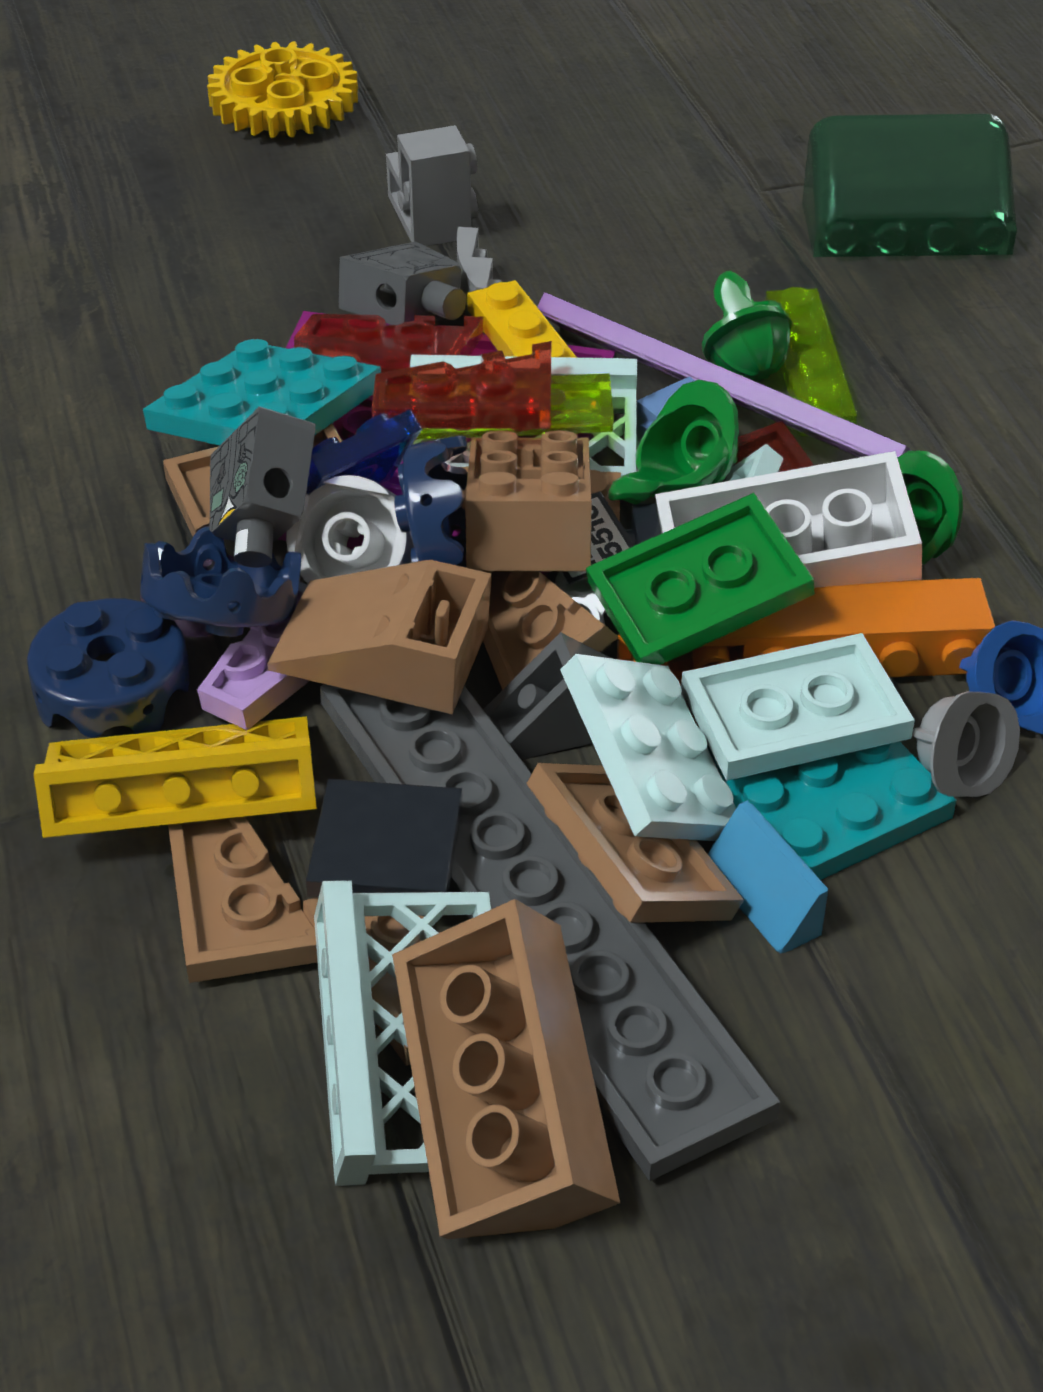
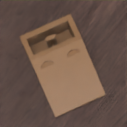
(528, 503)
(390, 632)

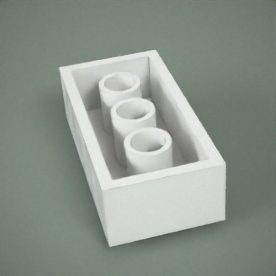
(840, 517)

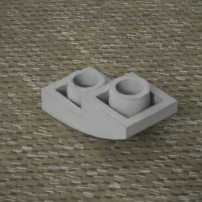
(474, 263)

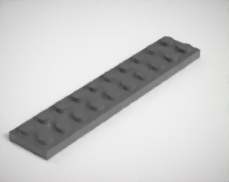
(654, 1047)

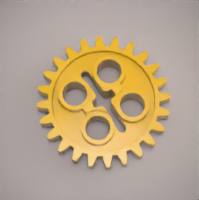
(282, 89)

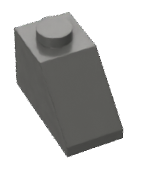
(536, 706)

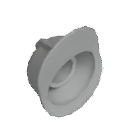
(968, 743)

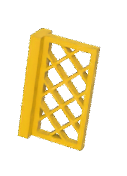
(175, 777)

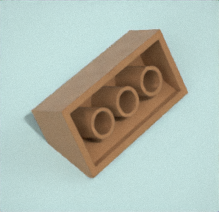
(503, 1076)

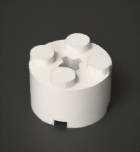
(345, 510)

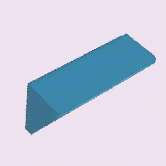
(776, 884)

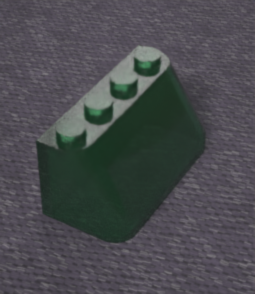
(909, 186)

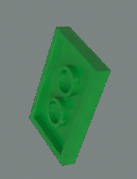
(700, 581)

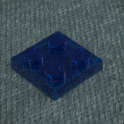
(369, 454)

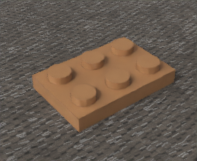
(642, 875)

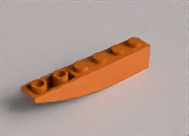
(908, 624)

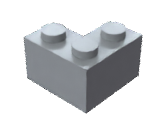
(432, 184)

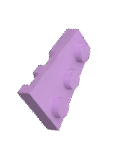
(240, 683)

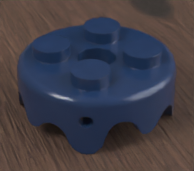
(433, 500)
(221, 594)
(105, 694)

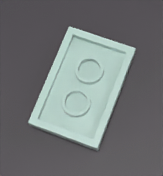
(796, 706)
(650, 748)

